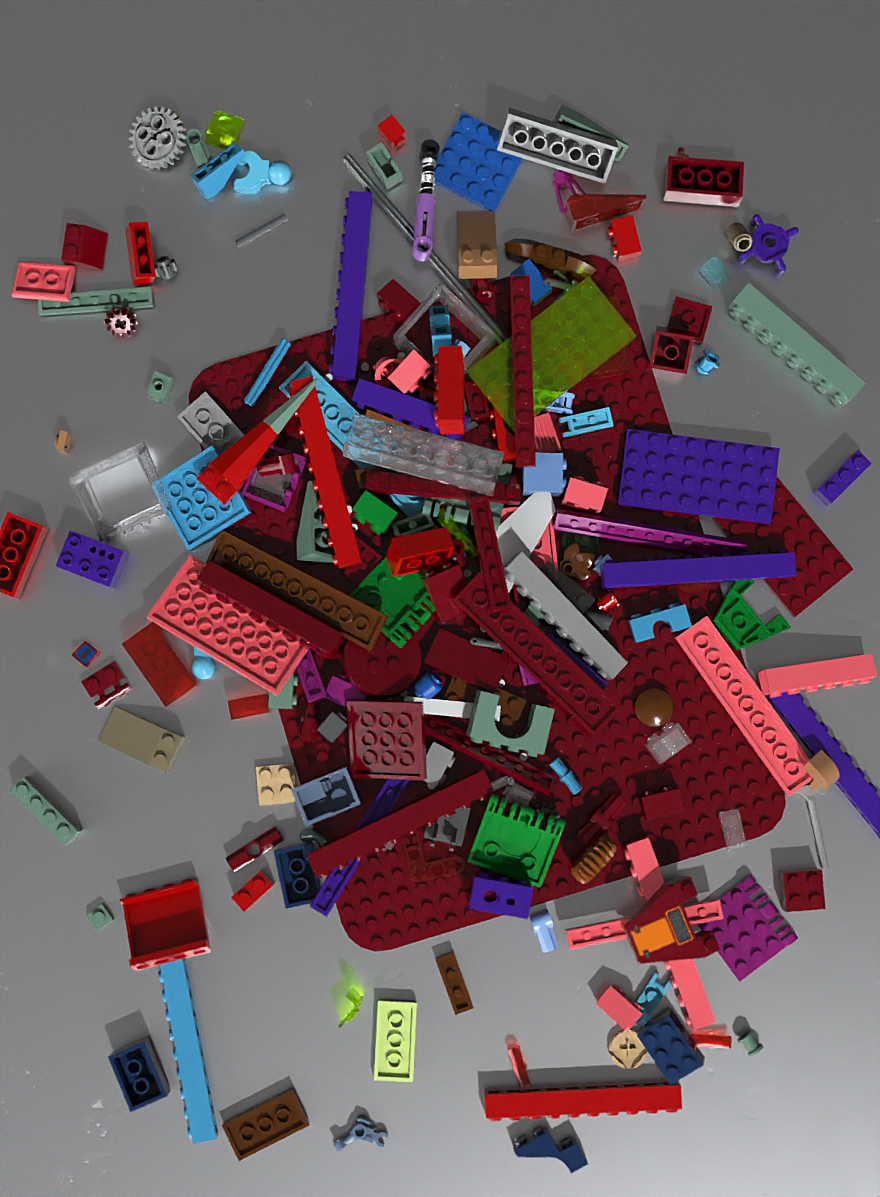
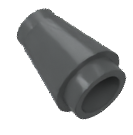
(601, 620)

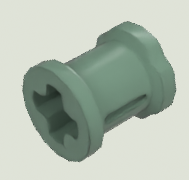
(750, 1043)

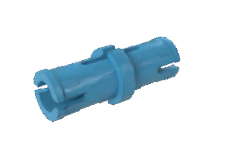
(566, 775)

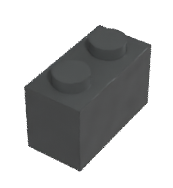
(333, 726)

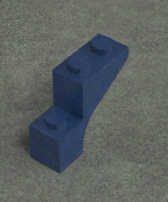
(543, 1145)

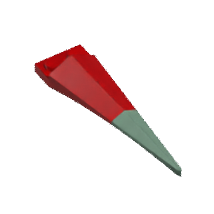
(231, 469)

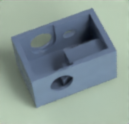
(326, 796)

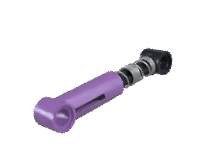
(425, 201)

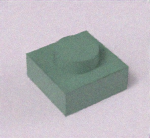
(100, 917)

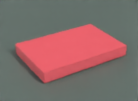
(43, 281)

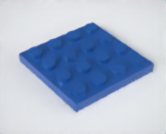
(473, 164)

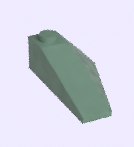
(576, 120)
(312, 536)

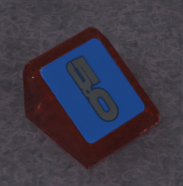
(85, 654)

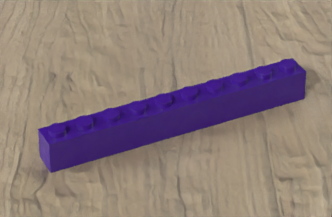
(352, 286)
(697, 570)
(816, 738)

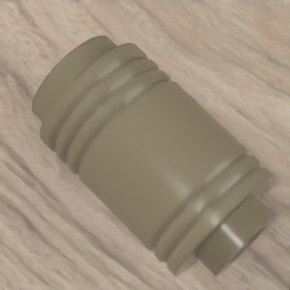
(739, 237)

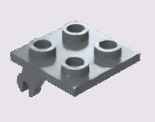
(449, 829)

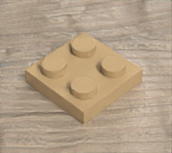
(275, 783)

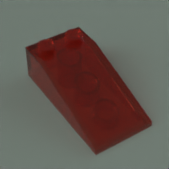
(596, 208)

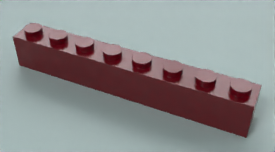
(270, 610)

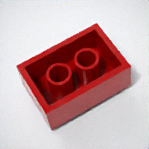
(419, 551)

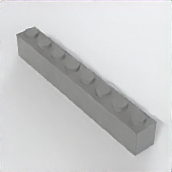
(563, 616)

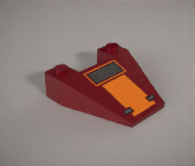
(663, 929)

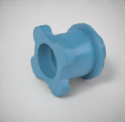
(707, 362)

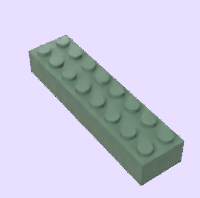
(795, 345)

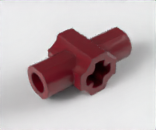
(457, 557)

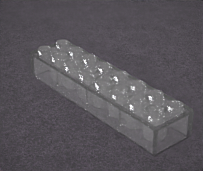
(423, 454)

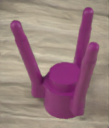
(564, 179)

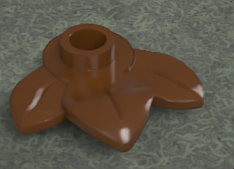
(579, 561)

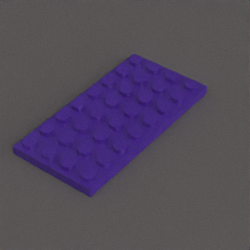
(698, 476)

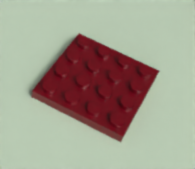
(387, 739)

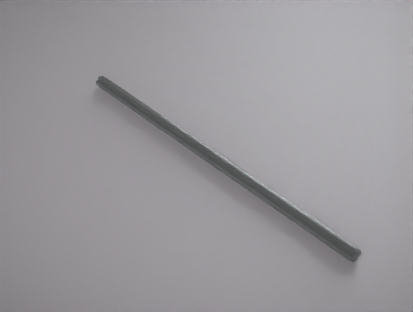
(434, 260)

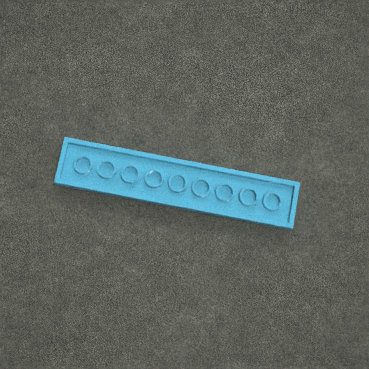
(338, 417)

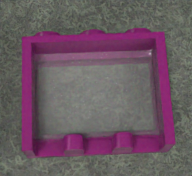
(274, 489)

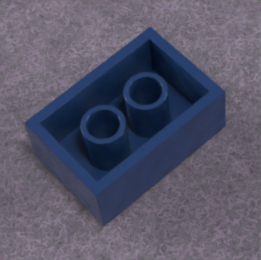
(296, 876)
(671, 1046)
(139, 1074)

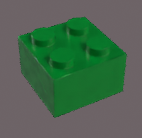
(375, 513)

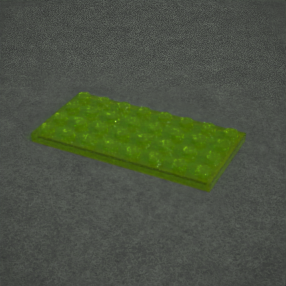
(566, 347)

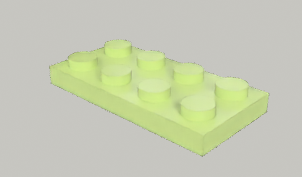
(395, 1040)

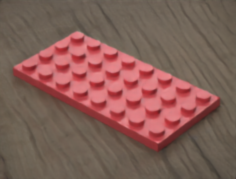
(224, 632)

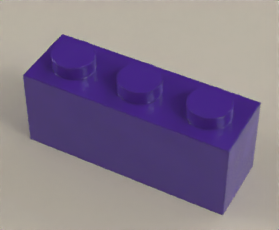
(842, 478)

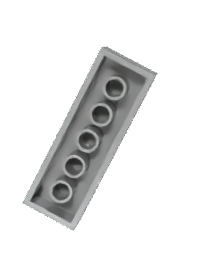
(557, 145)

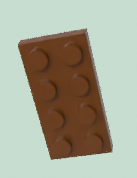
(510, 704)
(265, 1124)

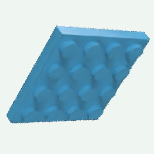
(194, 509)

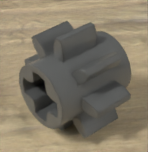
(165, 267)

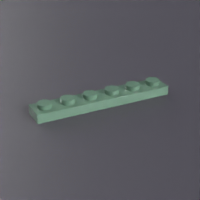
(98, 301)

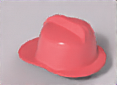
(384, 369)

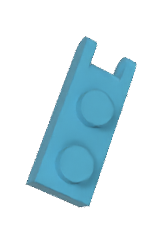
(587, 421)
(651, 997)

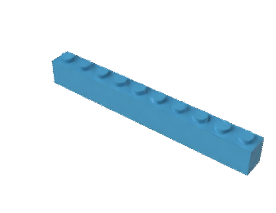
(188, 1051)

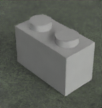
(437, 760)

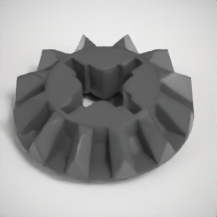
(546, 808)

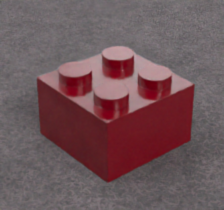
(671, 349)
(802, 889)

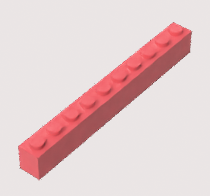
(684, 972)

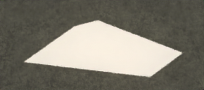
(525, 527)

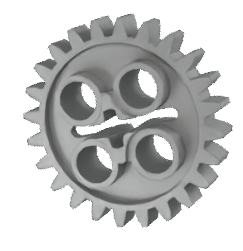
(157, 137)

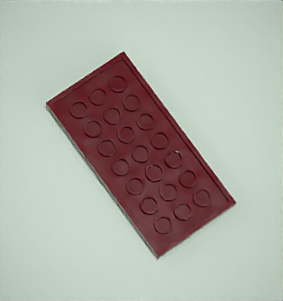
(792, 529)

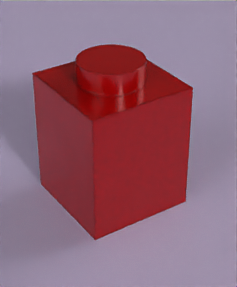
(391, 132)

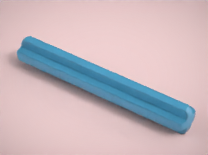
(267, 372)

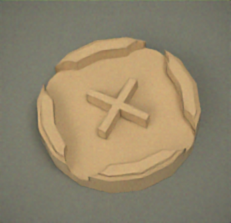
(627, 1049)

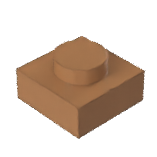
(62, 441)

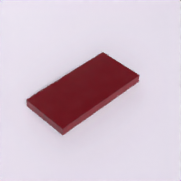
(466, 661)

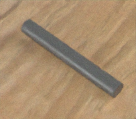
(261, 230)

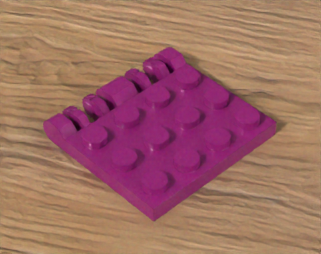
(744, 933)

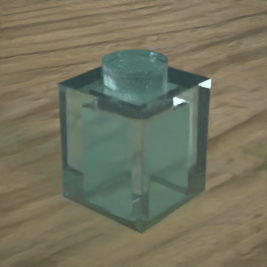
(714, 272)

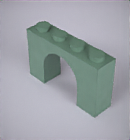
(483, 727)

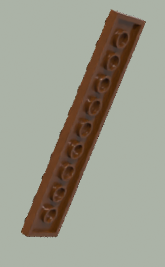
(299, 589)

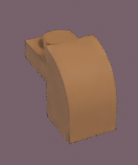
(822, 770)

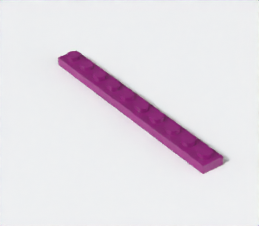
(647, 534)

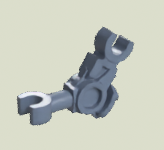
(361, 1131)

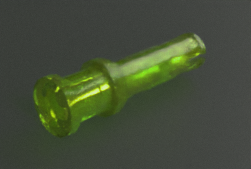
(451, 525)

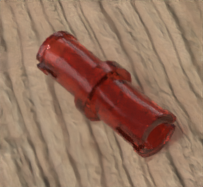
(712, 1040)
(519, 1067)

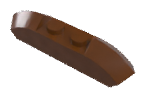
(550, 257)

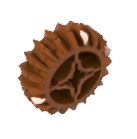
(593, 859)

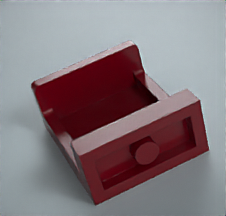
(443, 588)

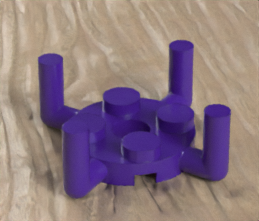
(764, 253)

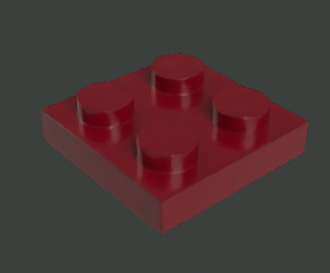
(690, 317)

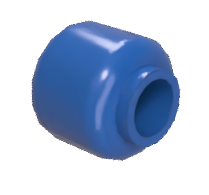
(427, 685)

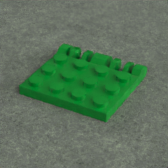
(396, 597)
(515, 844)

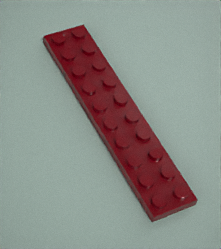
(540, 658)

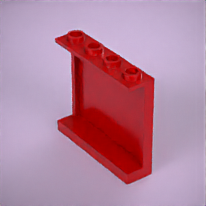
(165, 924)

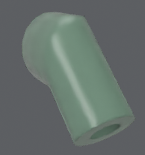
(312, 835)

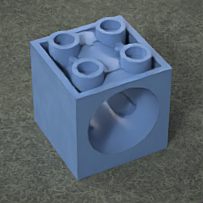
(546, 475)

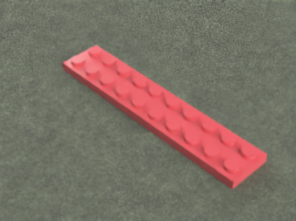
(746, 704)

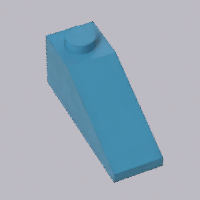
(215, 173)

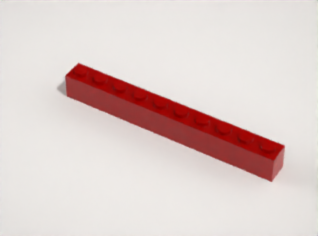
(326, 476)
(582, 1100)

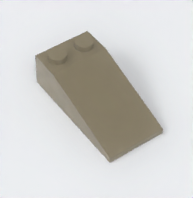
(141, 739)

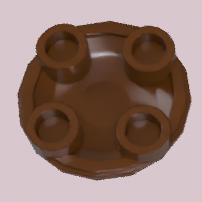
(653, 707)

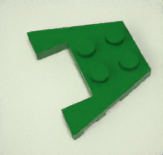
(740, 622)

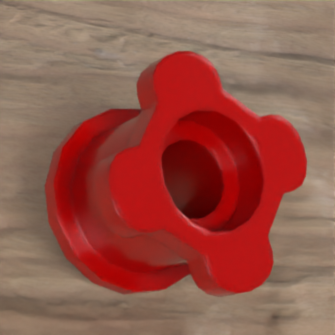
(607, 601)

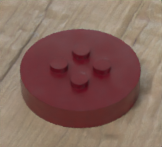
(385, 669)

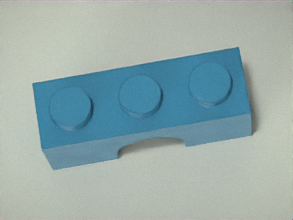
(440, 327)
(642, 626)

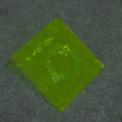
(223, 129)
(355, 998)

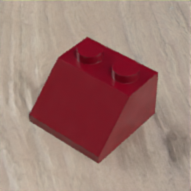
(84, 247)

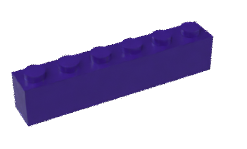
(399, 407)

